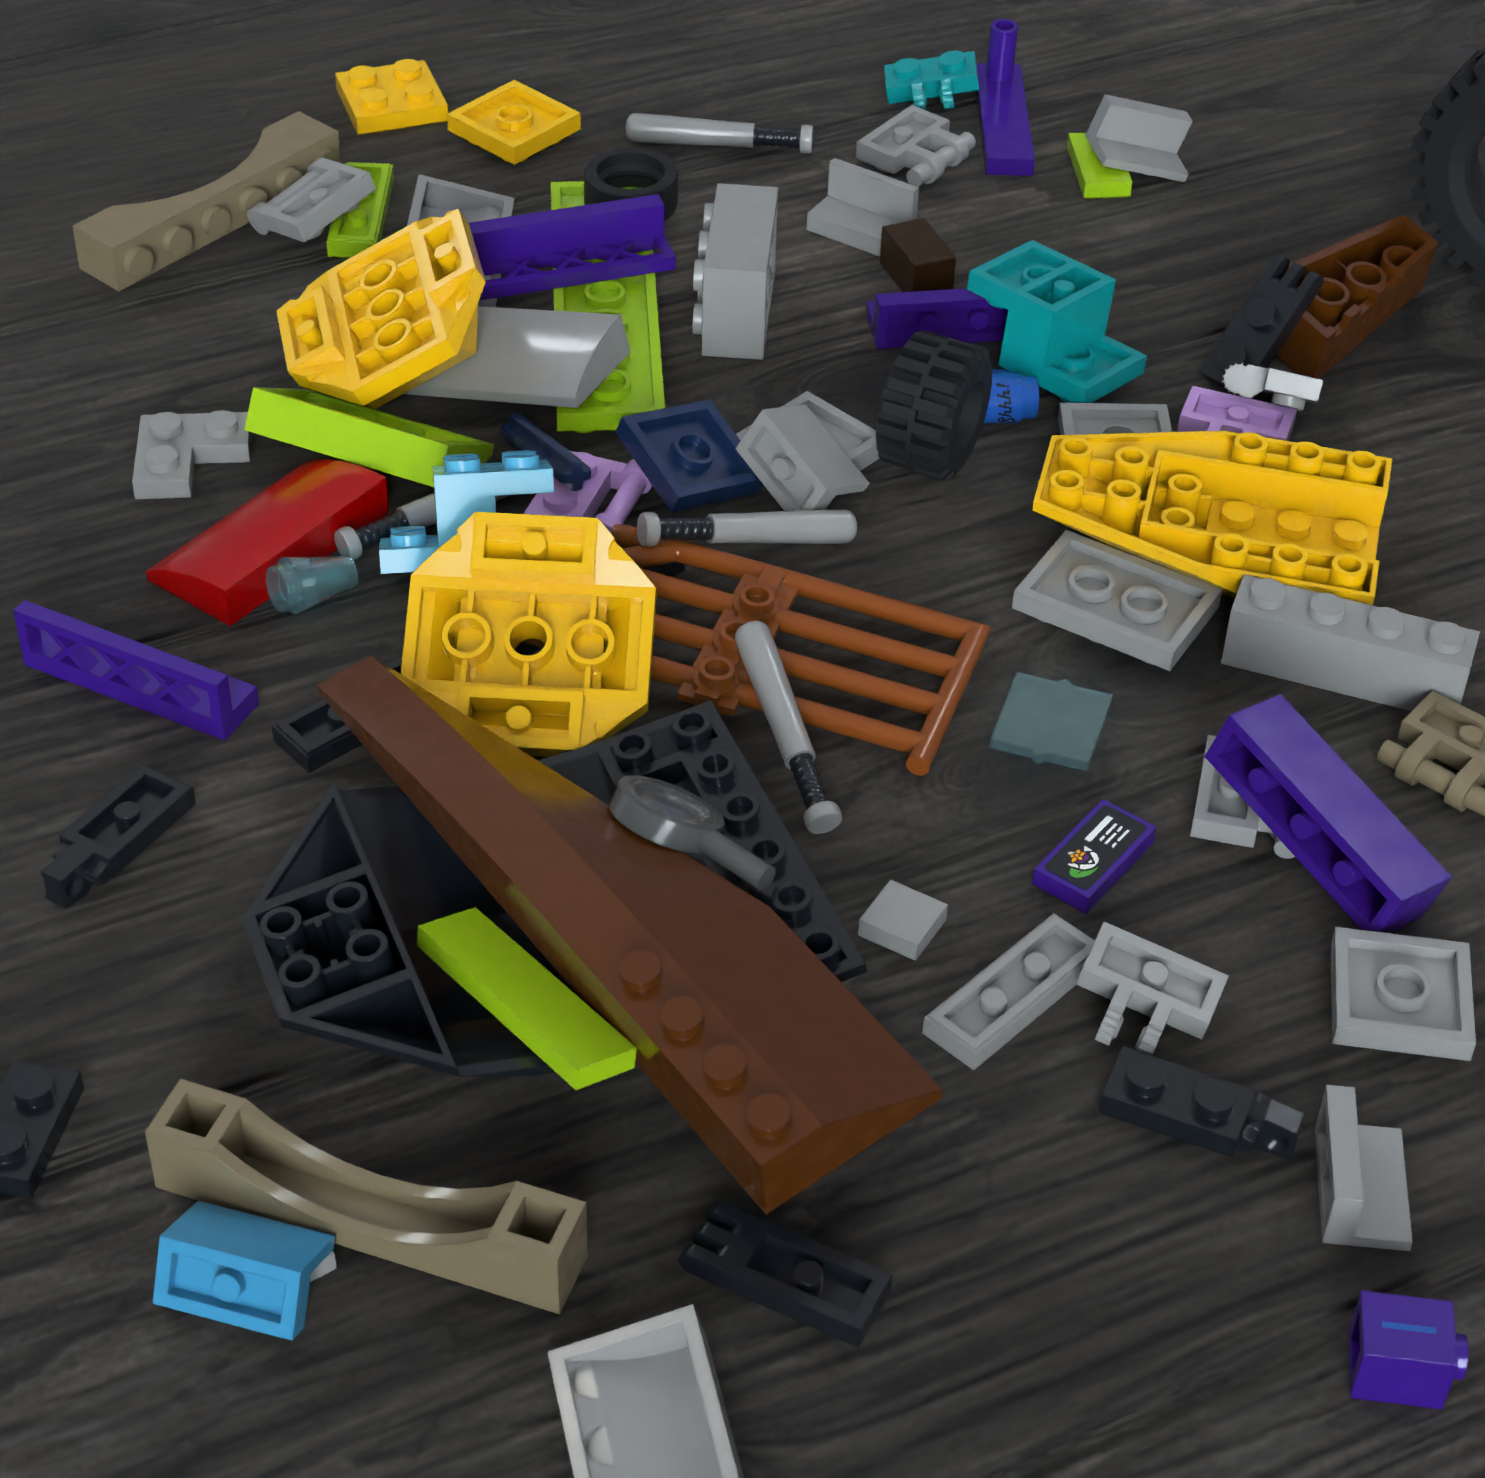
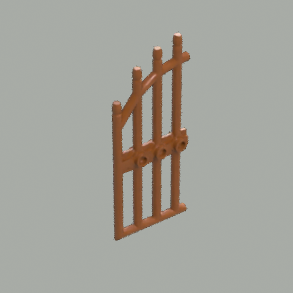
(767, 596)

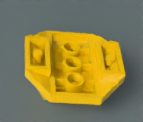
(388, 314)
(541, 581)

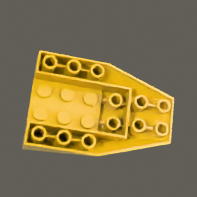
(1224, 505)

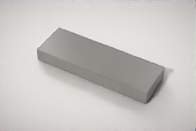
(1010, 992)

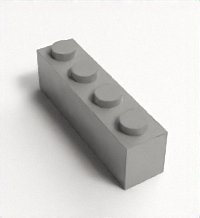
(1346, 645)

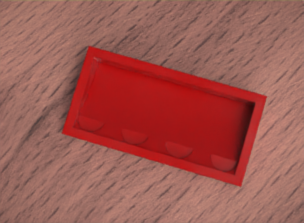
(294, 517)

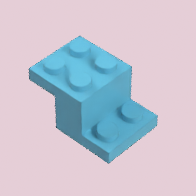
(459, 491)

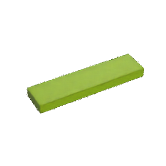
(527, 998)

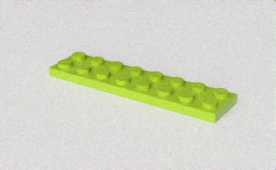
(638, 380)

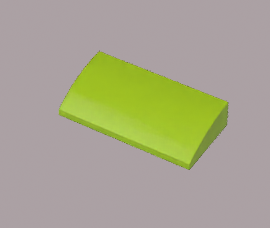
(357, 433)

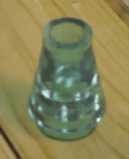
(306, 581)

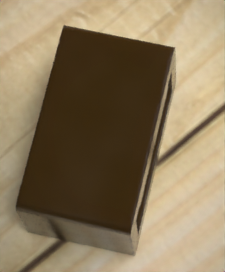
(917, 257)

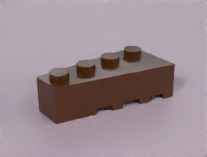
(1361, 289)

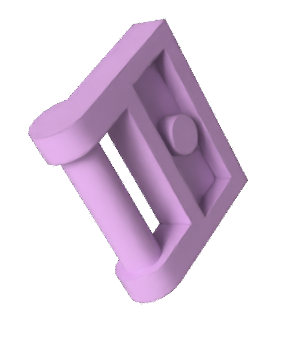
(605, 474)

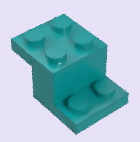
(1056, 322)

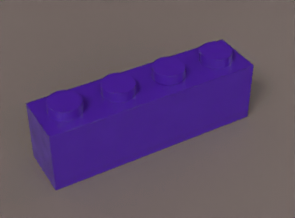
(1327, 816)

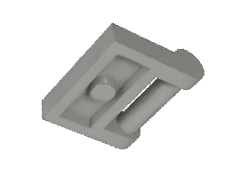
(312, 201)

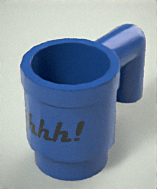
(1012, 397)

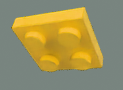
(391, 96)
(514, 122)

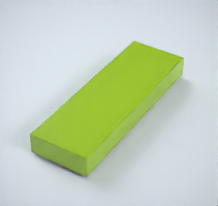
(365, 224)

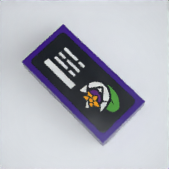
(1094, 856)

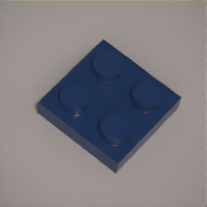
(688, 455)

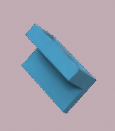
(239, 1268)

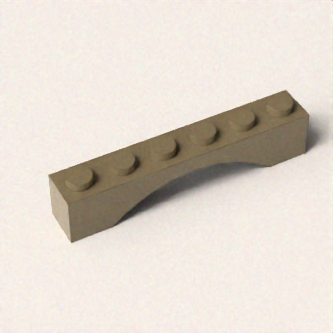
(142, 238)
(492, 1238)

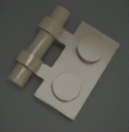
(1445, 733)

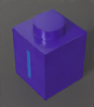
(1404, 1350)

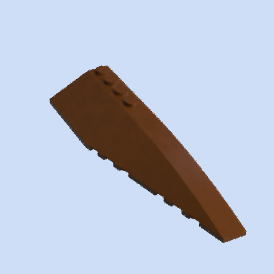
(692, 970)

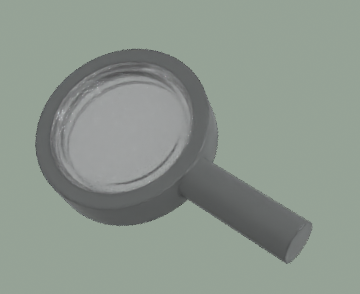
(684, 824)

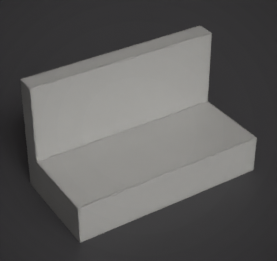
(1139, 137)
(860, 205)
(798, 459)
(1360, 1177)

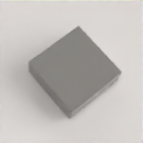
(902, 920)

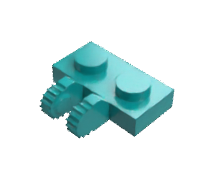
(931, 77)

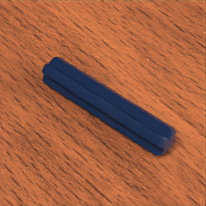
(527, 436)

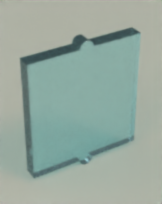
(1051, 721)

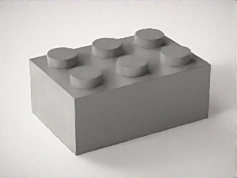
(736, 271)

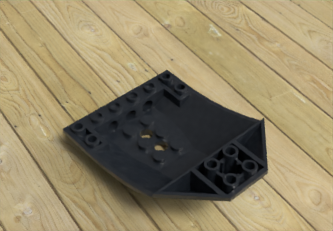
(370, 868)

